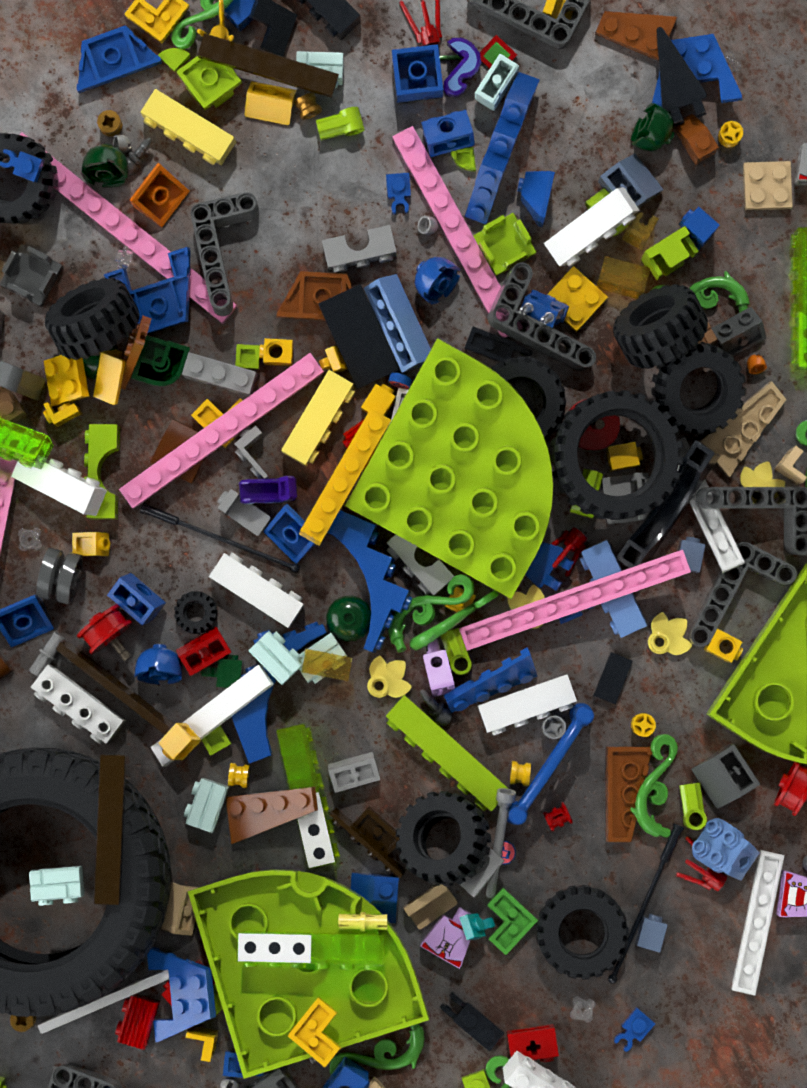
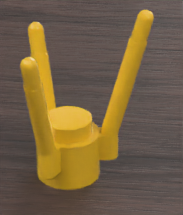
(219, 30)

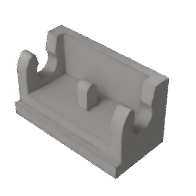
(353, 772)

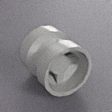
(556, 729)

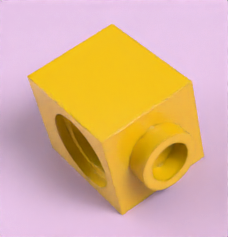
(285, 359)
(379, 399)
(623, 456)
(713, 646)
(179, 741)

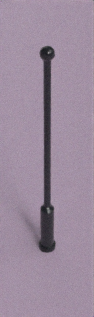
(174, 520)
(665, 857)

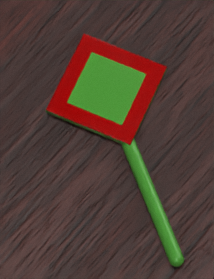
(489, 52)

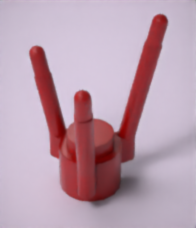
(429, 34)
(573, 541)
(711, 878)

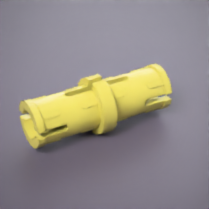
(362, 921)

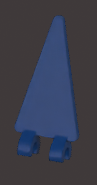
(541, 566)

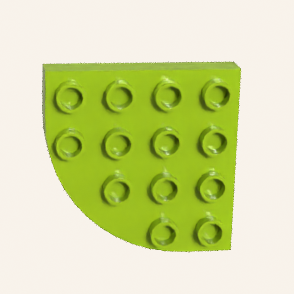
(462, 471)
(768, 689)
(268, 1002)

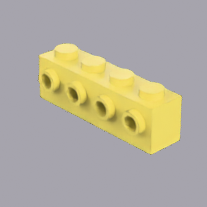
(187, 127)
(317, 418)

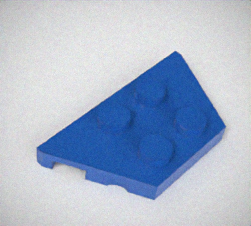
(113, 57)

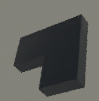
(278, 22)

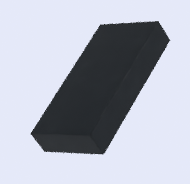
(612, 678)

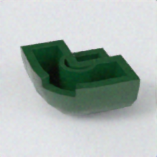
(160, 362)

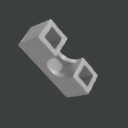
(340, 256)
(220, 374)
(431, 578)

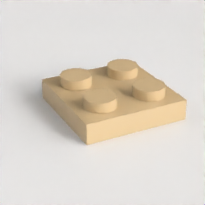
(767, 185)

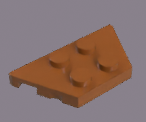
(310, 290)
(133, 348)

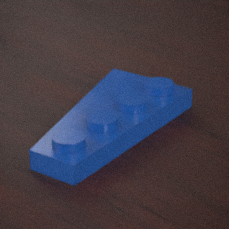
(493, 682)

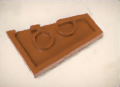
(635, 30)

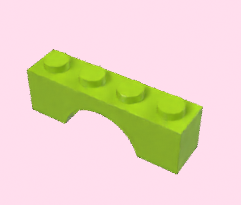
(102, 442)

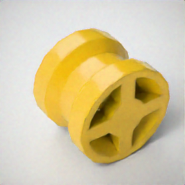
(733, 130)
(647, 725)
(520, 773)
(238, 775)

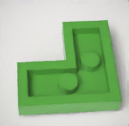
(515, 918)

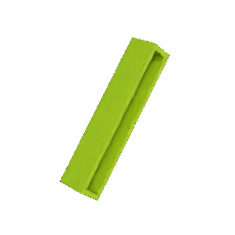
(447, 752)

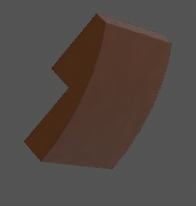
(175, 435)

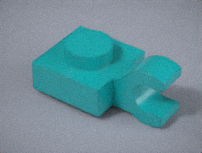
(474, 926)

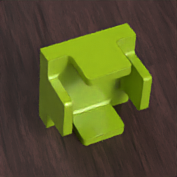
(209, 82)
(504, 243)
(669, 253)

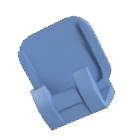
(724, 849)

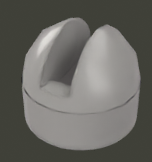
(121, 142)
(427, 225)
(224, 1084)

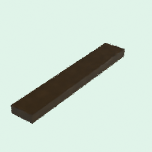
(268, 65)
(115, 687)
(110, 829)

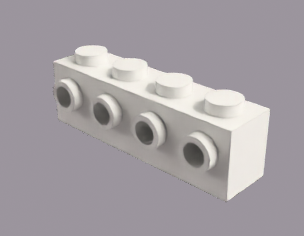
(591, 227)
(63, 485)
(256, 590)
(527, 703)
(78, 704)
(525, 1073)

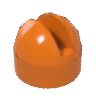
(756, 364)

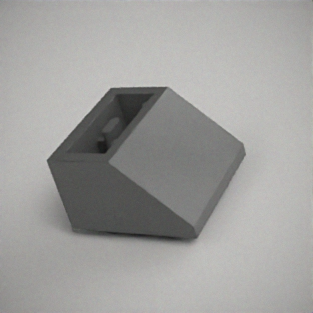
(725, 776)

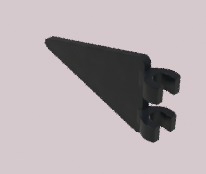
(677, 81)

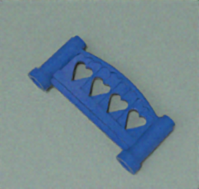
(580, 716)

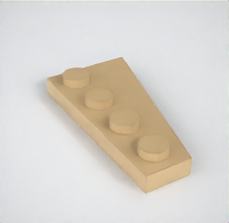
(745, 429)

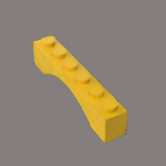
(344, 477)

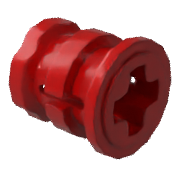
(560, 820)

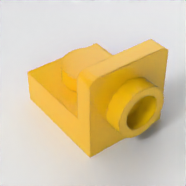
(65, 413)
(91, 543)

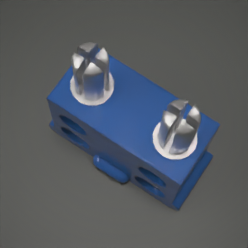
(544, 308)

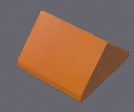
(159, 195)

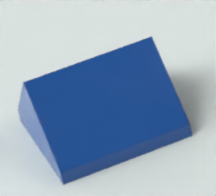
(285, 534)
(24, 620)

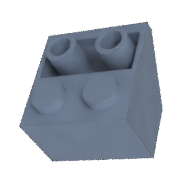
(634, 178)

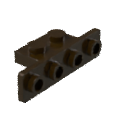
(374, 835)

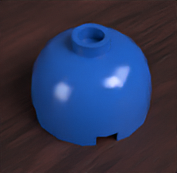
(436, 278)
(158, 665)

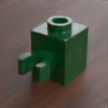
(228, 671)

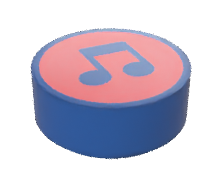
(400, 381)
(508, 852)

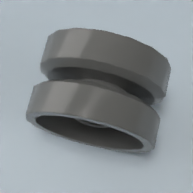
(59, 576)

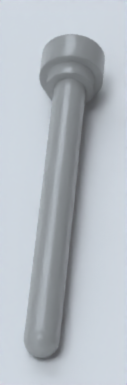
(505, 799)

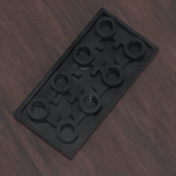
(358, 336)

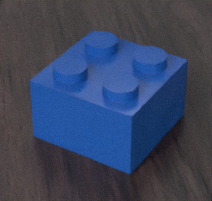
(417, 73)

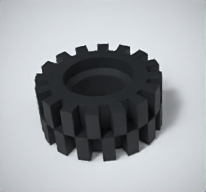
(181, 612)

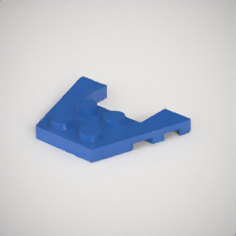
(707, 64)
(166, 300)
(190, 993)

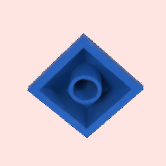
(535, 193)
(378, 890)

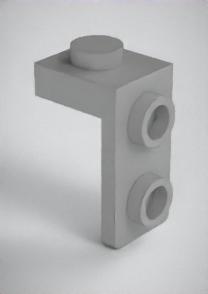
(248, 437)
(245, 514)

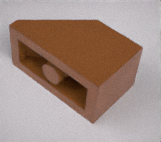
(696, 139)

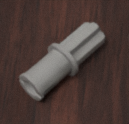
(47, 654)

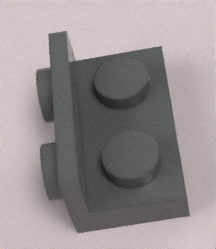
(740, 332)

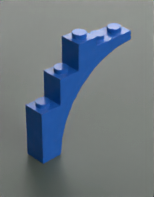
(501, 147)
(376, 567)
(252, 719)

